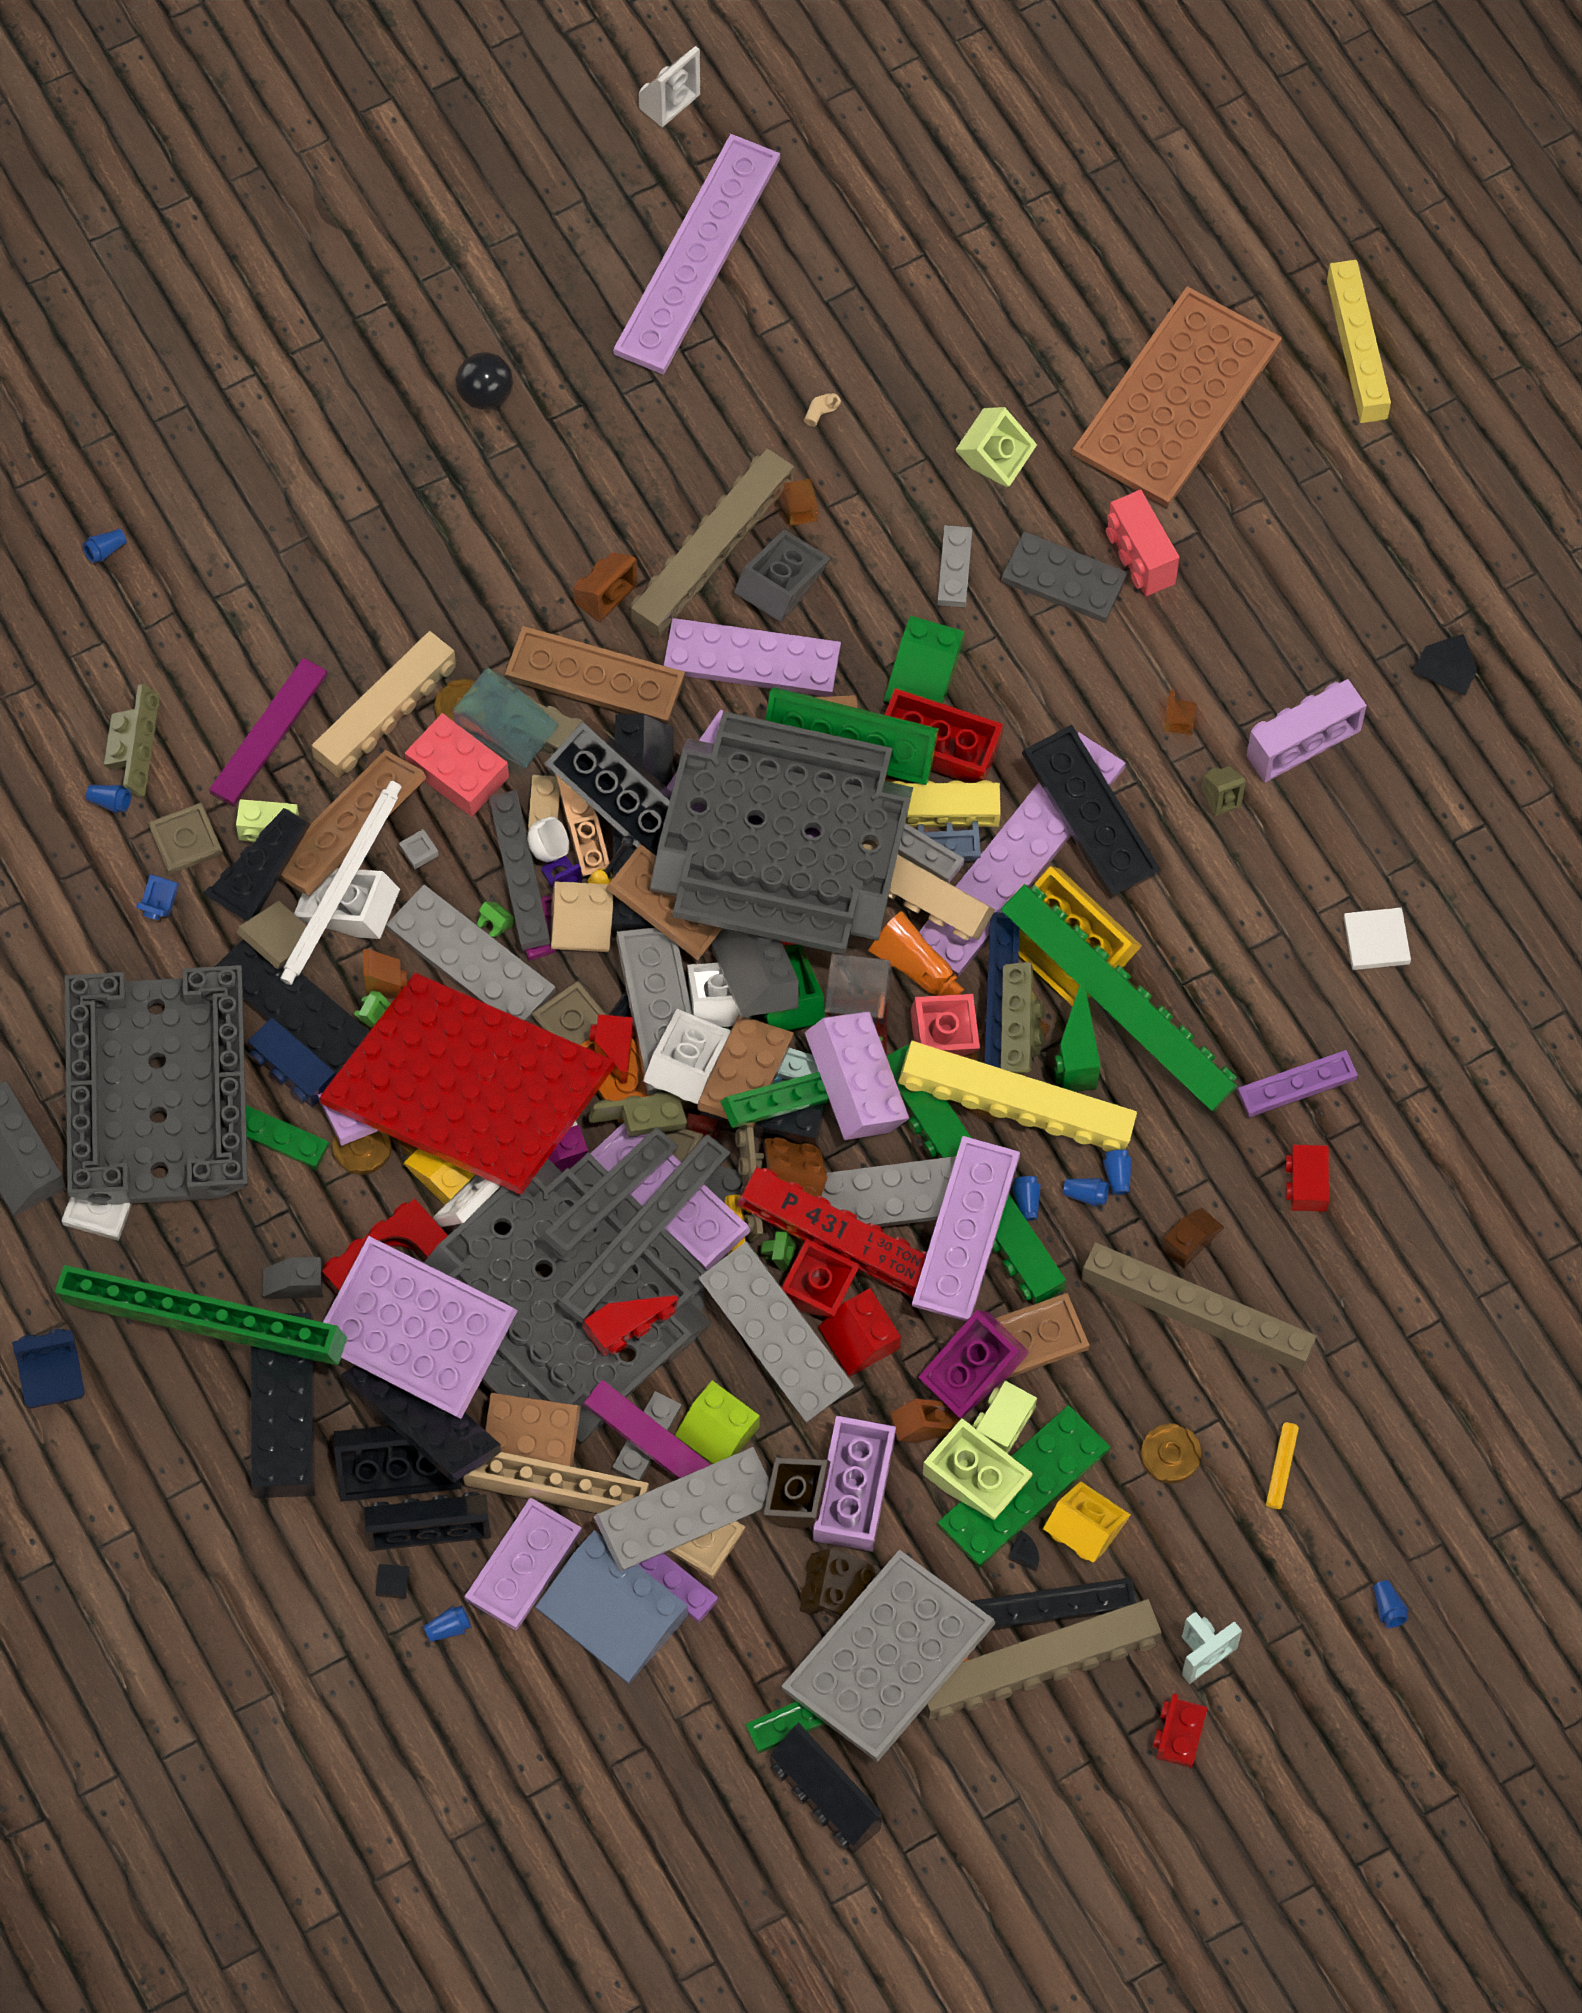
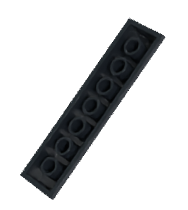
(652, 747)
(613, 783)

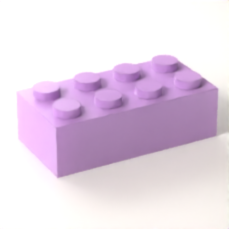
(1305, 730)
(856, 1075)
(855, 1483)

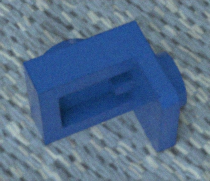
(158, 897)

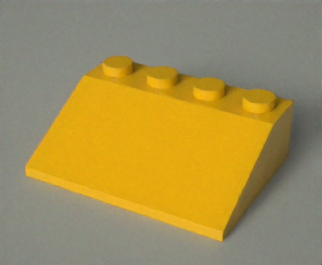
(1087, 915)

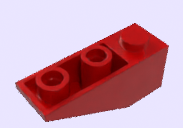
(621, 1321)

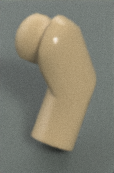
(819, 406)

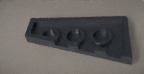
(253, 876)

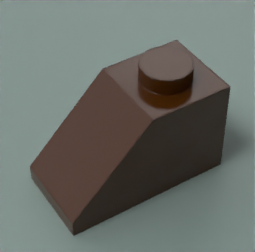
(1190, 1236)

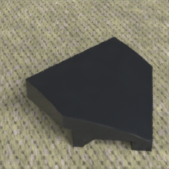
(1448, 664)

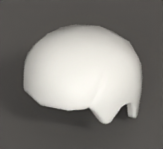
(548, 839)

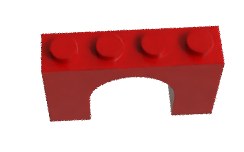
(407, 1228)

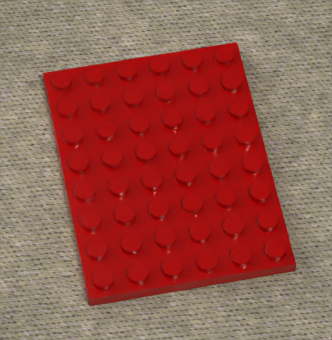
(467, 1083)

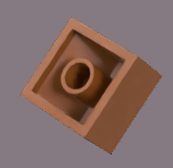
(606, 585)

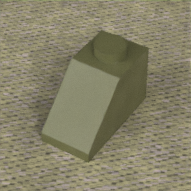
(1223, 789)

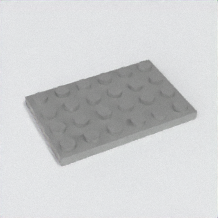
(888, 1655)

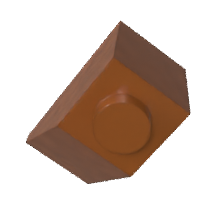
(383, 974)
(923, 1420)

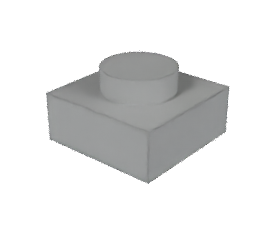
(418, 849)

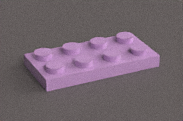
(523, 1564)

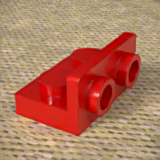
(1181, 1731)

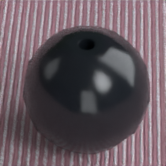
(484, 380)

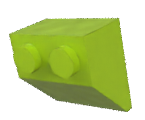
(717, 1424)

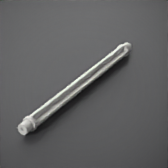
(340, 882)

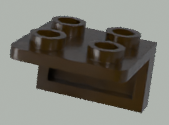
(834, 1581)

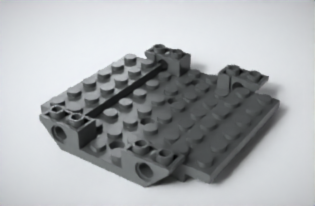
(772, 874)
(545, 1346)

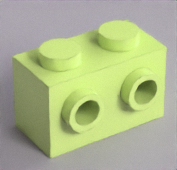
(256, 815)
(1006, 1416)

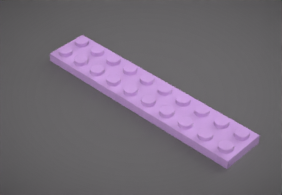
(696, 254)
(1013, 859)

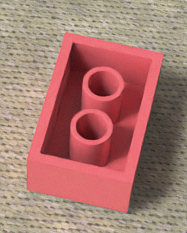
(1142, 543)
(458, 764)

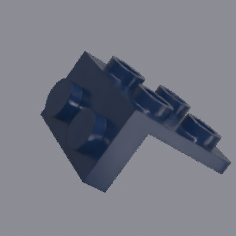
(49, 1368)

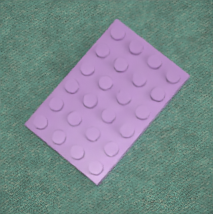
(418, 1326)

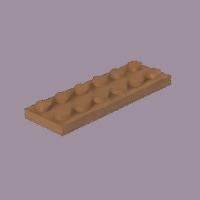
(594, 675)
(339, 824)

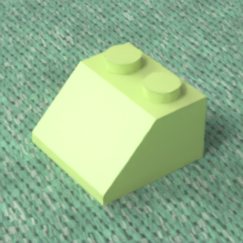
(996, 445)

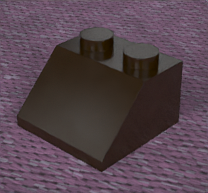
(796, 1491)

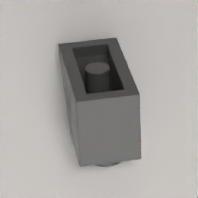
(294, 1279)

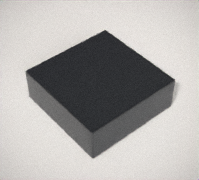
(392, 1581)

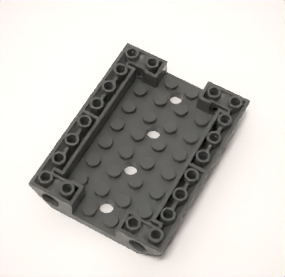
(117, 1091)

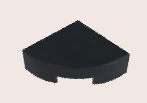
(1025, 1552)

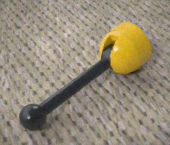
(604, 875)

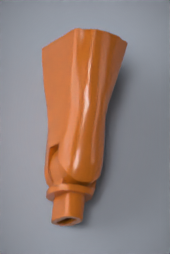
(915, 957)

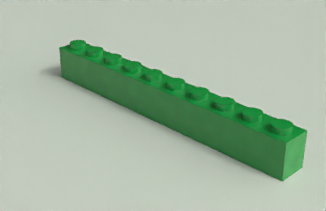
(1120, 997)
(1015, 1239)
(201, 1315)

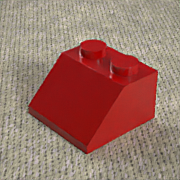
(819, 1279)
(860, 1333)

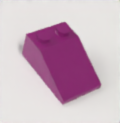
(973, 1363)

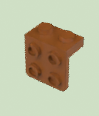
(796, 1164)

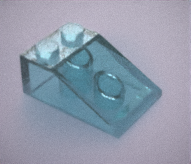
(504, 718)

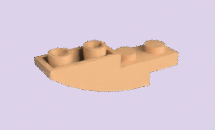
(583, 830)

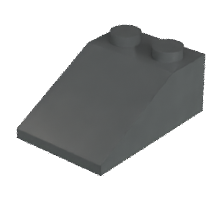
(781, 575)

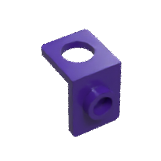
(571, 874)

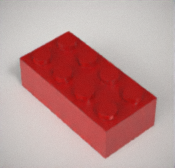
(964, 740)

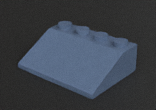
(612, 1612)

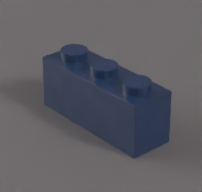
(290, 1062)

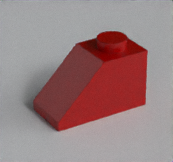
(614, 1040)

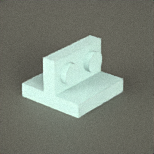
(1207, 1647)

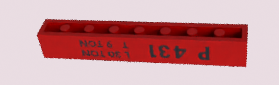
(835, 1229)

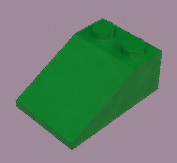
(926, 660)
(810, 996)
(1078, 1057)

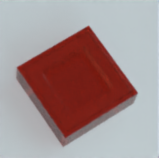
(702, 1125)

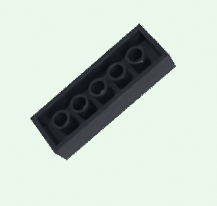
(282, 1423)

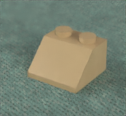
(581, 916)

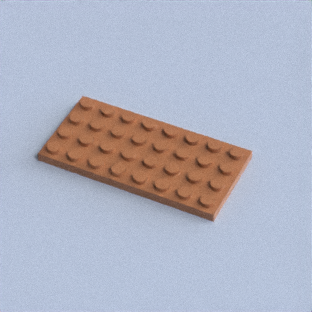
(1177, 396)

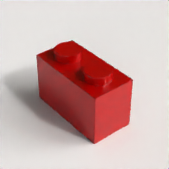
(1308, 1178)

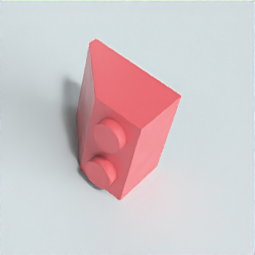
(946, 1023)

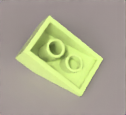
(975, 1470)

